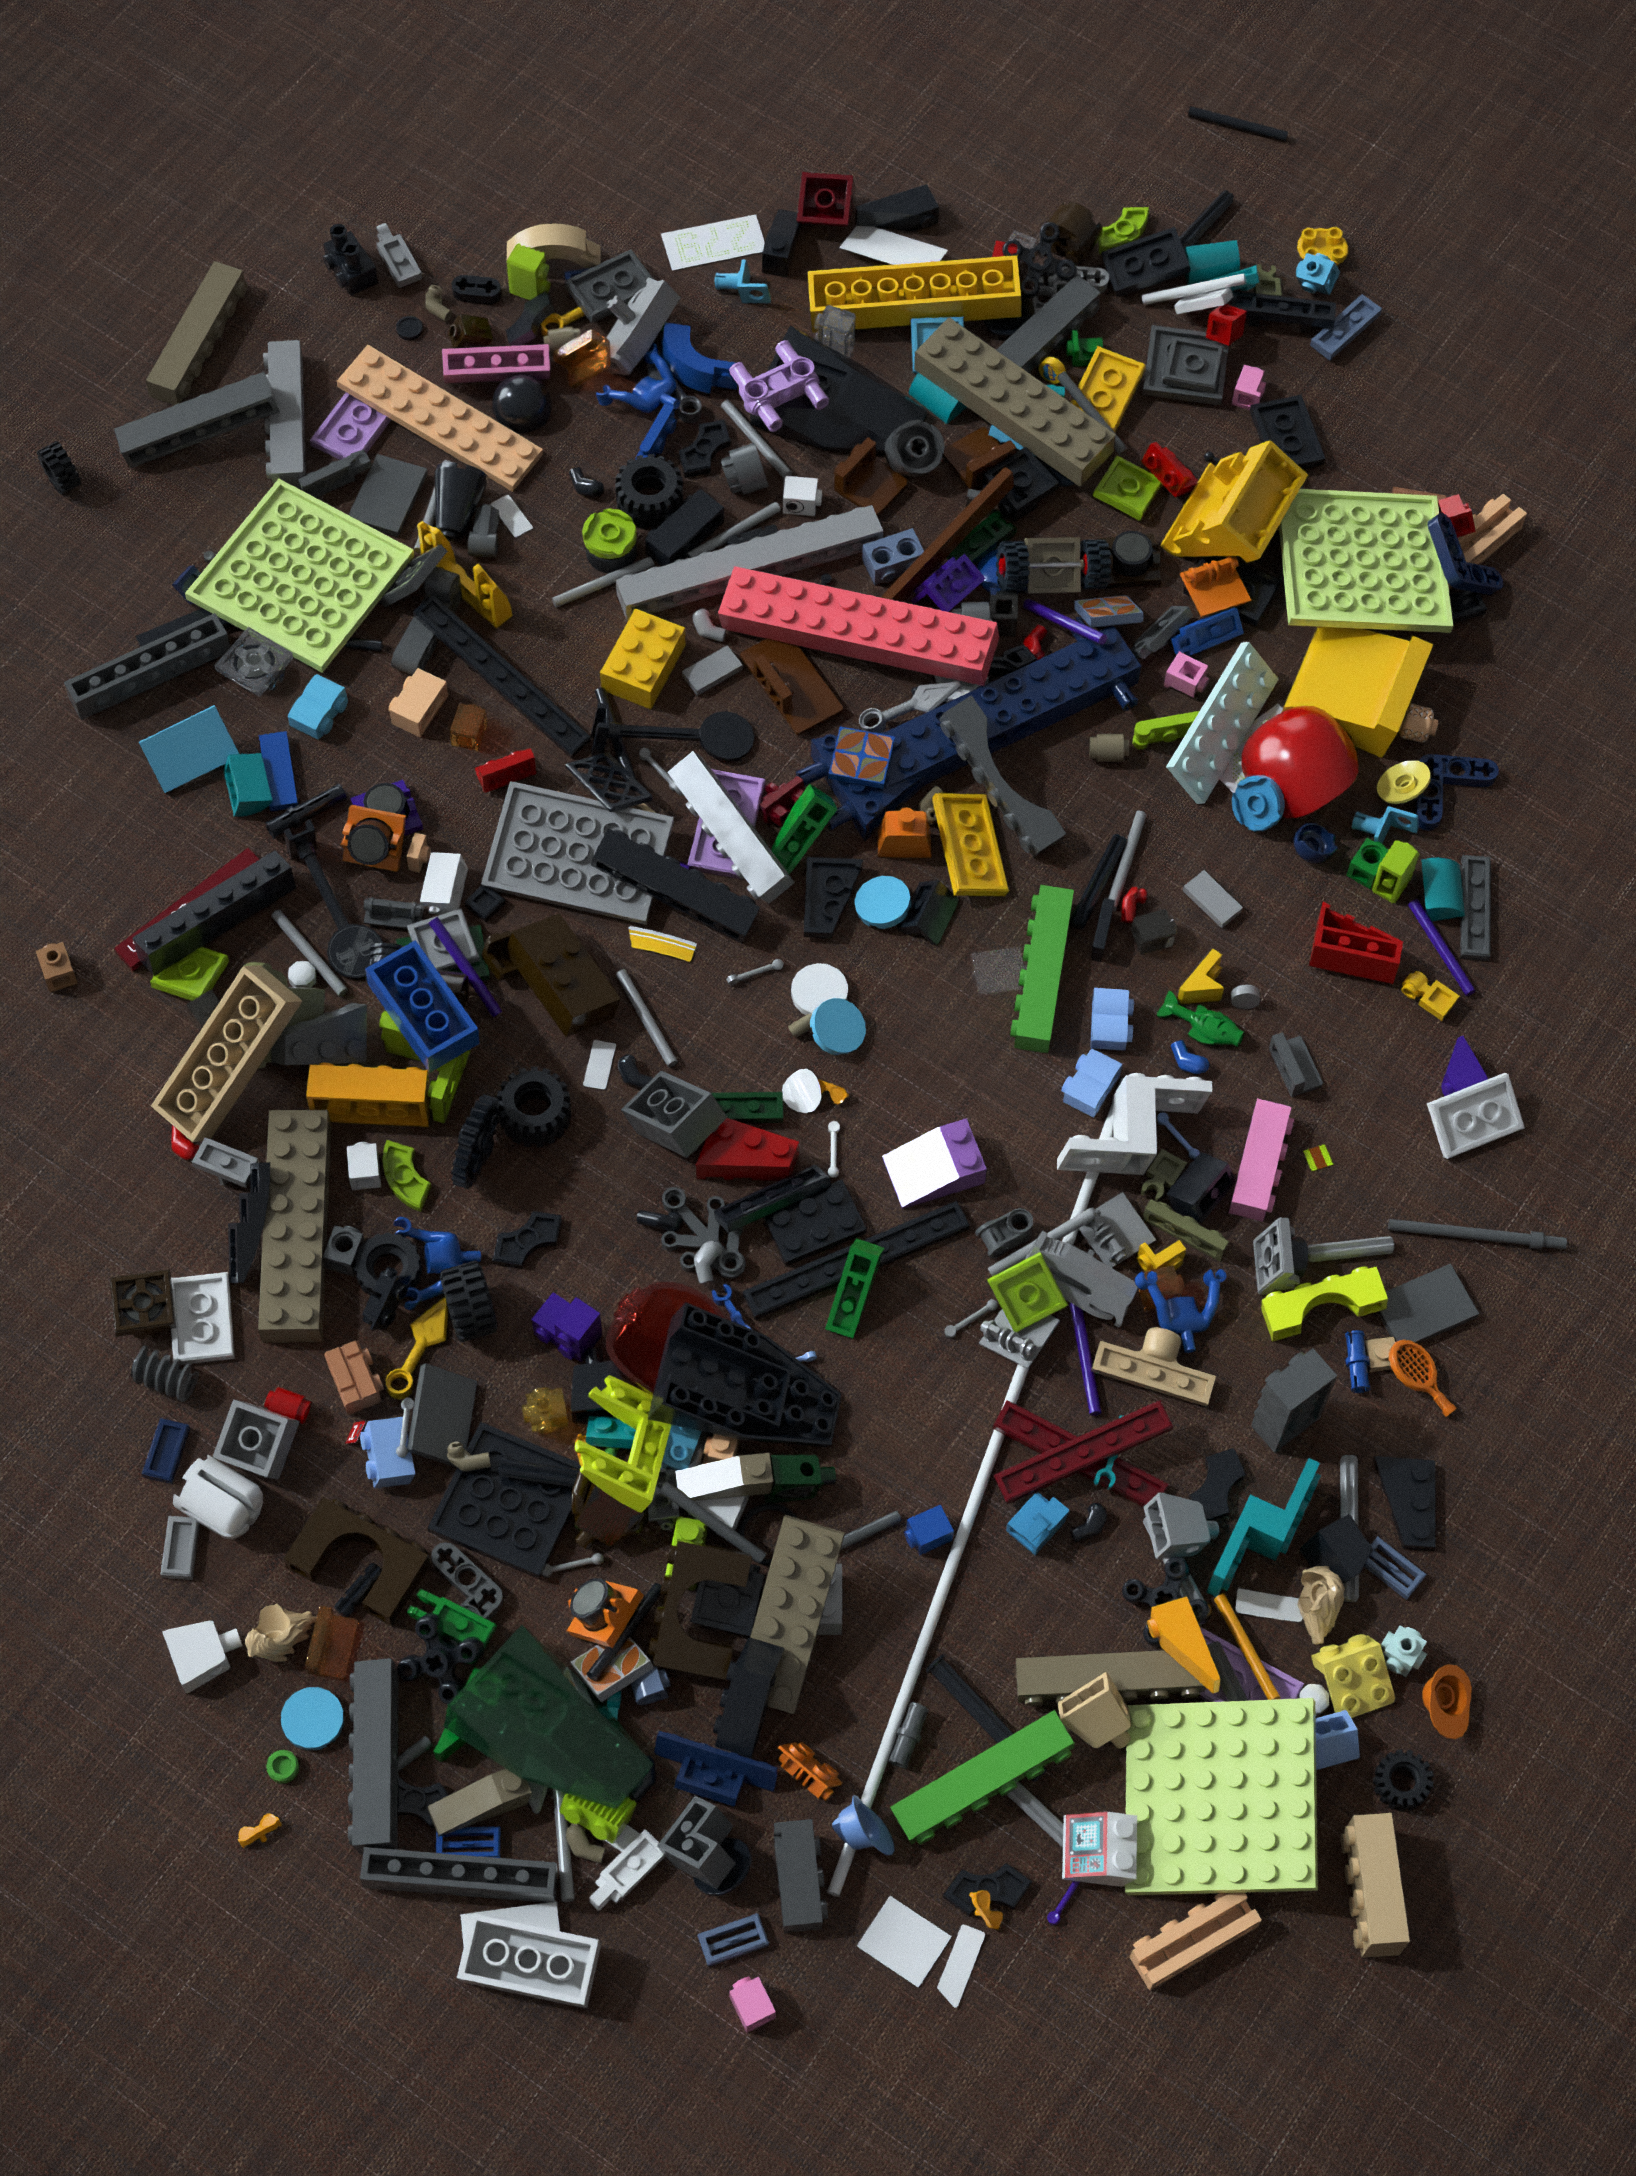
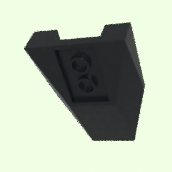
(858, 400)
(739, 1384)

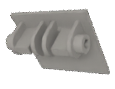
(1116, 1231)
(1017, 1346)

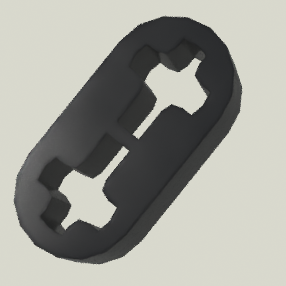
(476, 289)

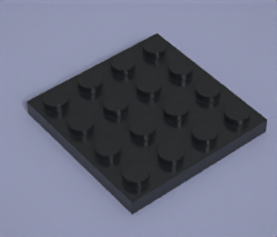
(503, 1515)

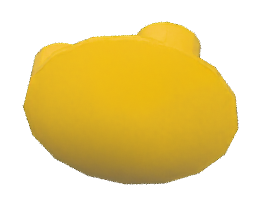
(1323, 241)

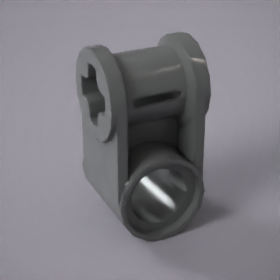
(1002, 1236)

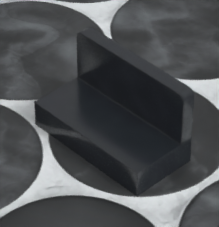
(930, 911)

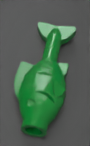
(1208, 1025)

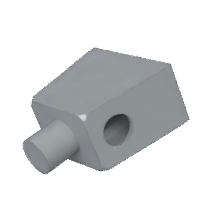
(1178, 1526)

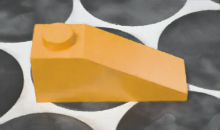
(1183, 1640)

